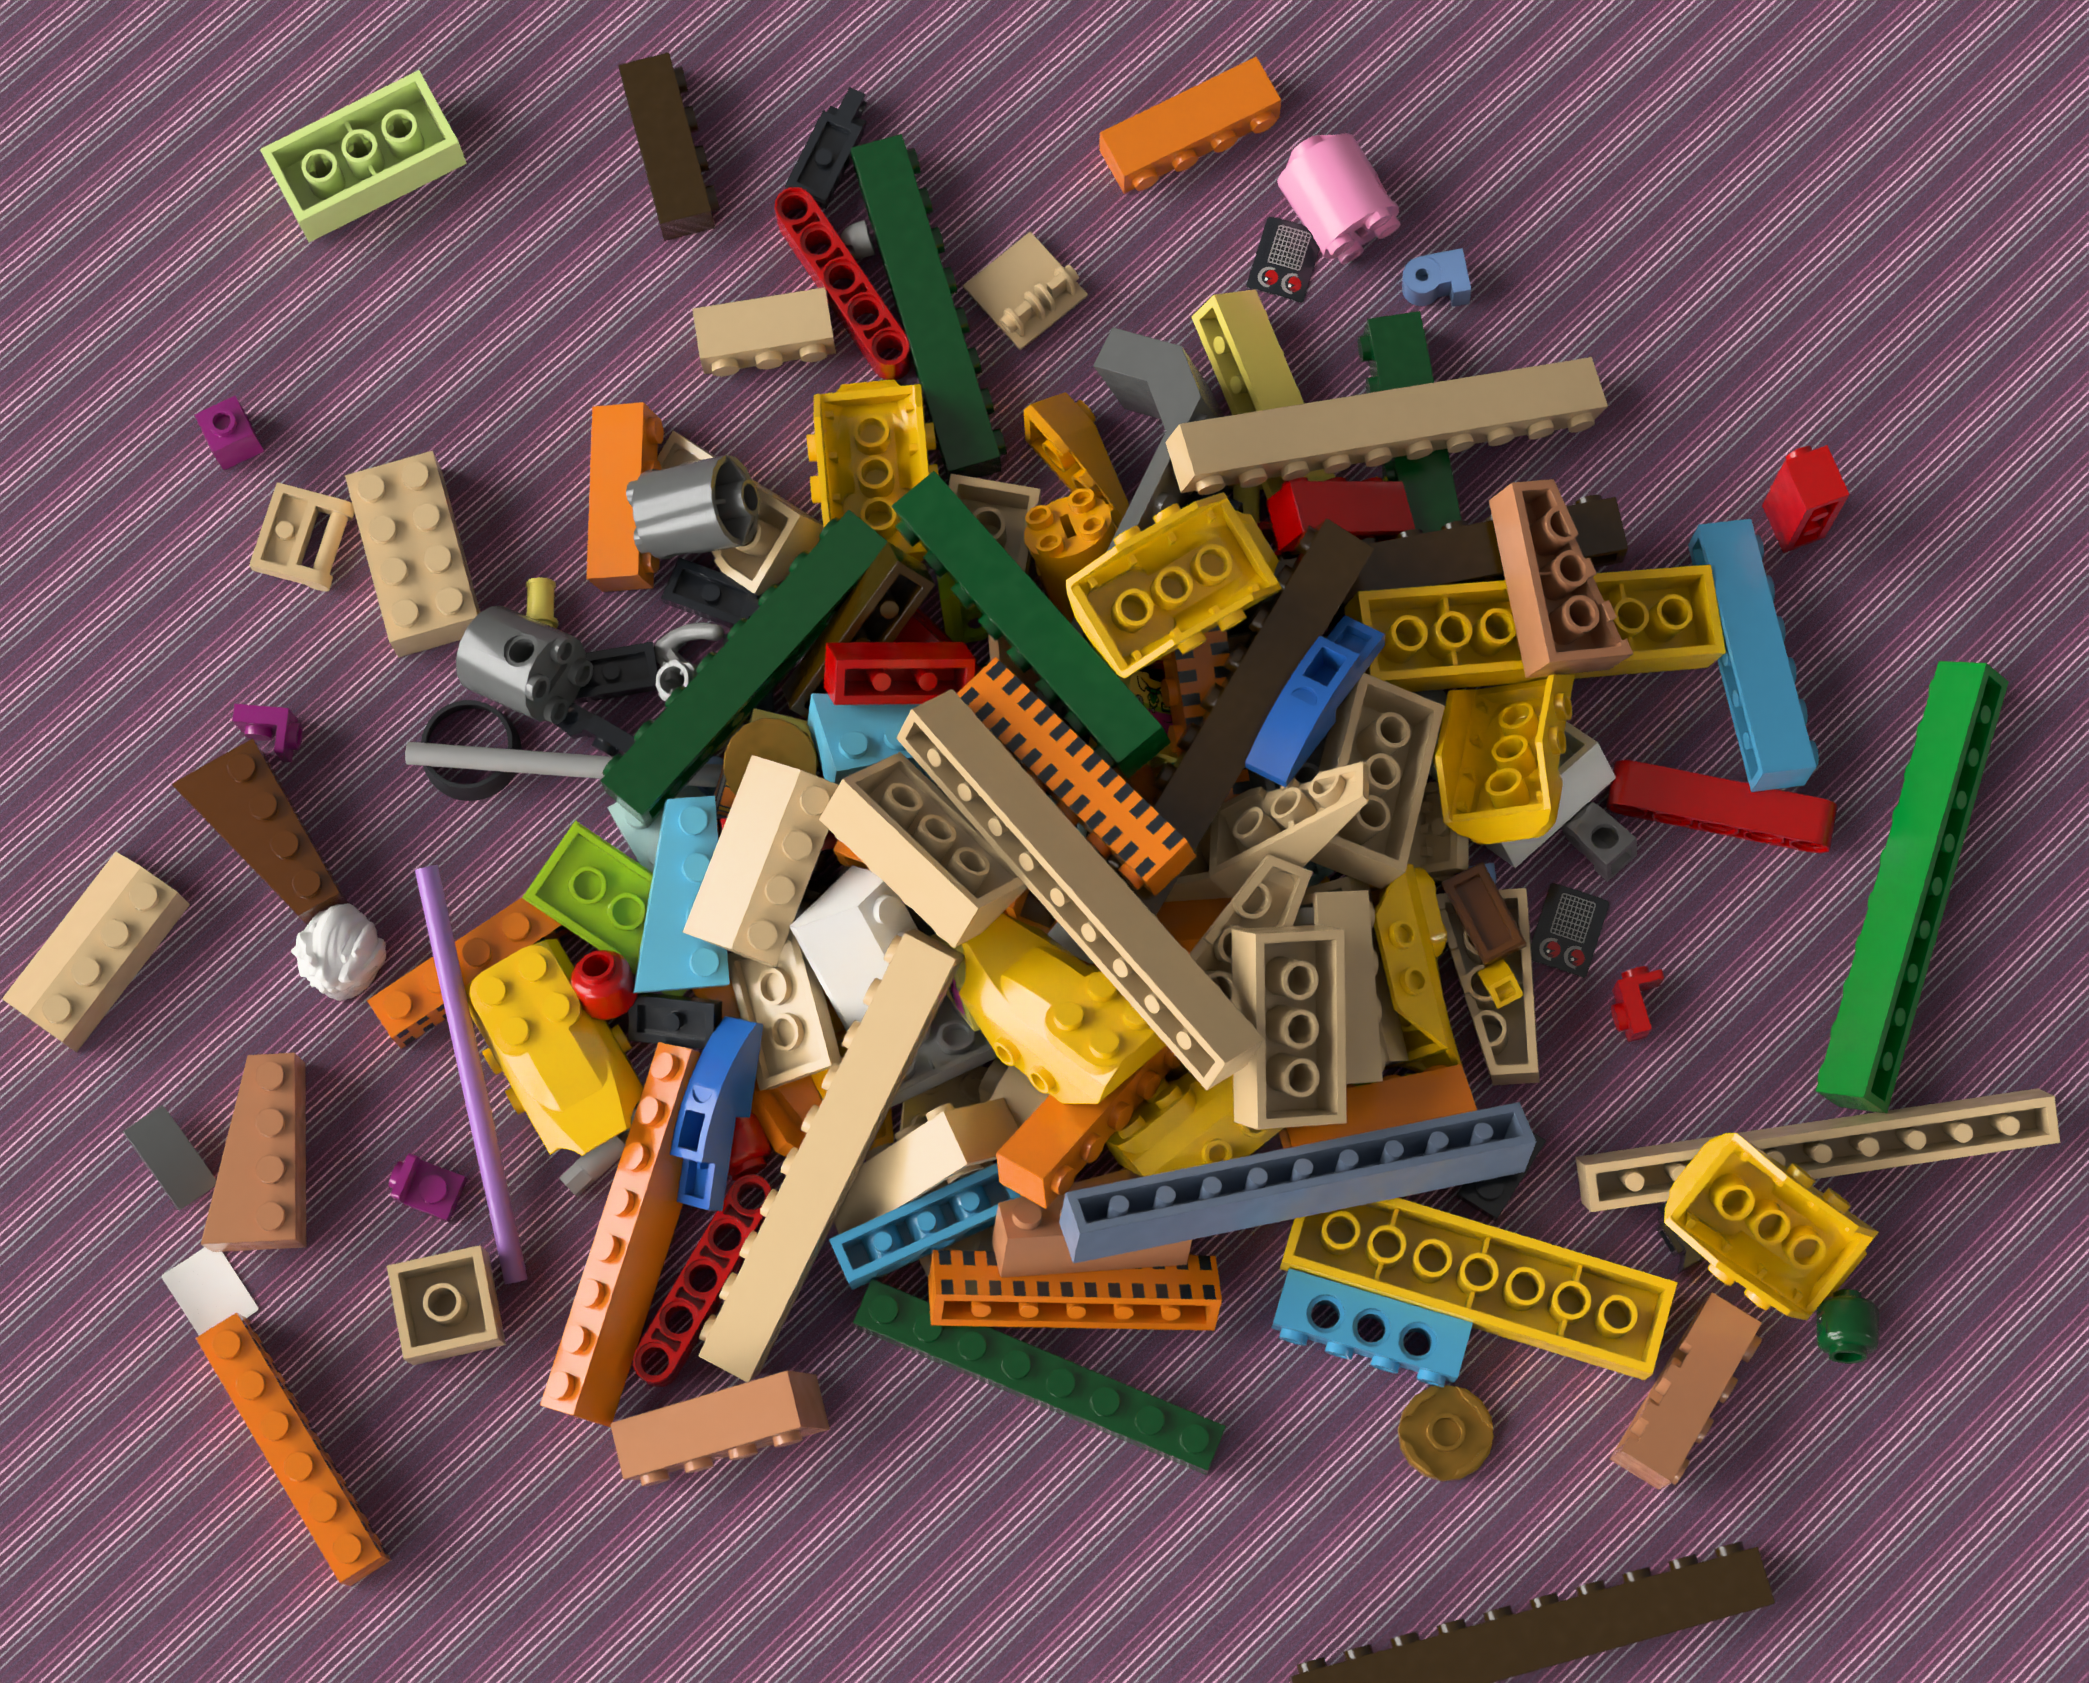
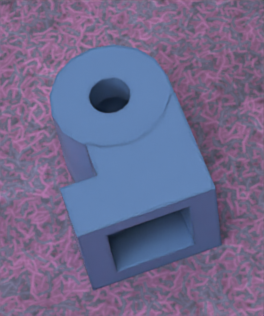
(1437, 276)

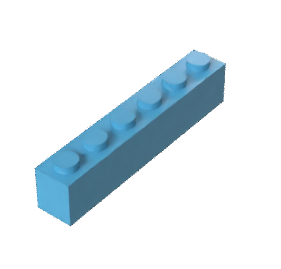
(1756, 667)

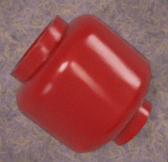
(604, 984)
(749, 1147)

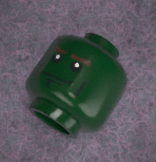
(1847, 1327)

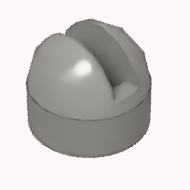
(858, 240)

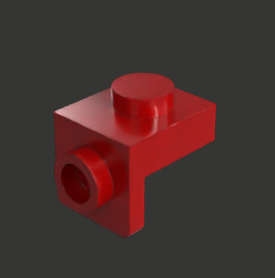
(1630, 1011)

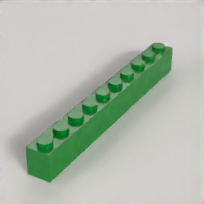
(1912, 886)

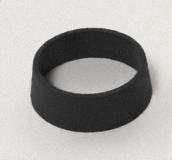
(484, 788)

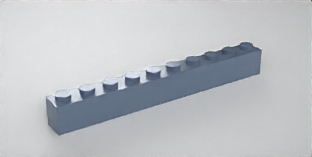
(1295, 1182)

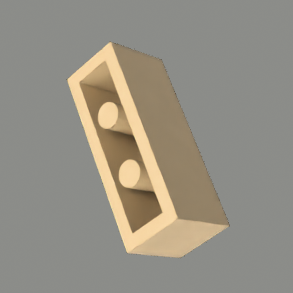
(764, 332)

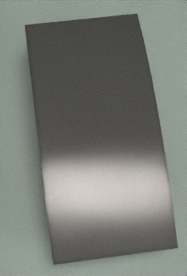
(170, 1157)

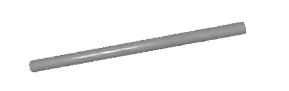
(527, 761)

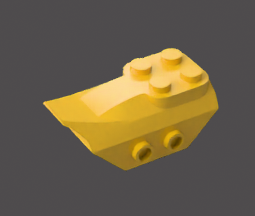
(870, 453)
(1172, 583)
(1503, 758)
(1409, 942)
(1052, 1013)
(556, 1057)
(1185, 1129)
(1766, 1226)

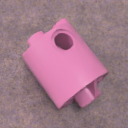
(1338, 195)

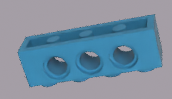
(921, 1227)
(1444, 1333)

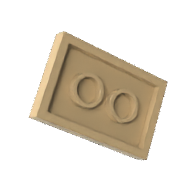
(793, 1012)

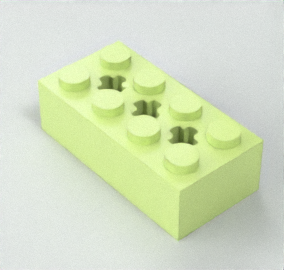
(363, 128)

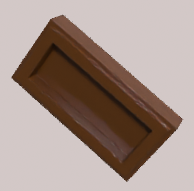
(1483, 914)

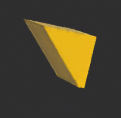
(1500, 983)

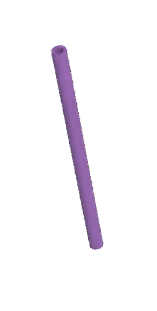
(471, 1074)

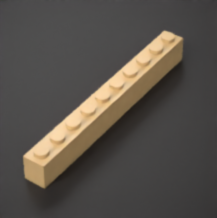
(1385, 426)
(1080, 889)
(1837, 1145)
(830, 1154)

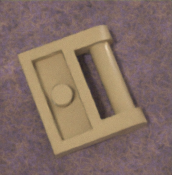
(288, 532)

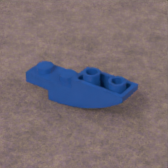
(1310, 699)
(707, 1116)

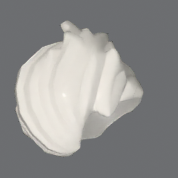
(340, 952)

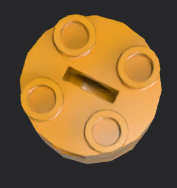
(1067, 539)

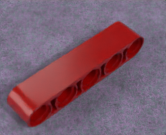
(838, 264)
(1722, 806)
(685, 1297)

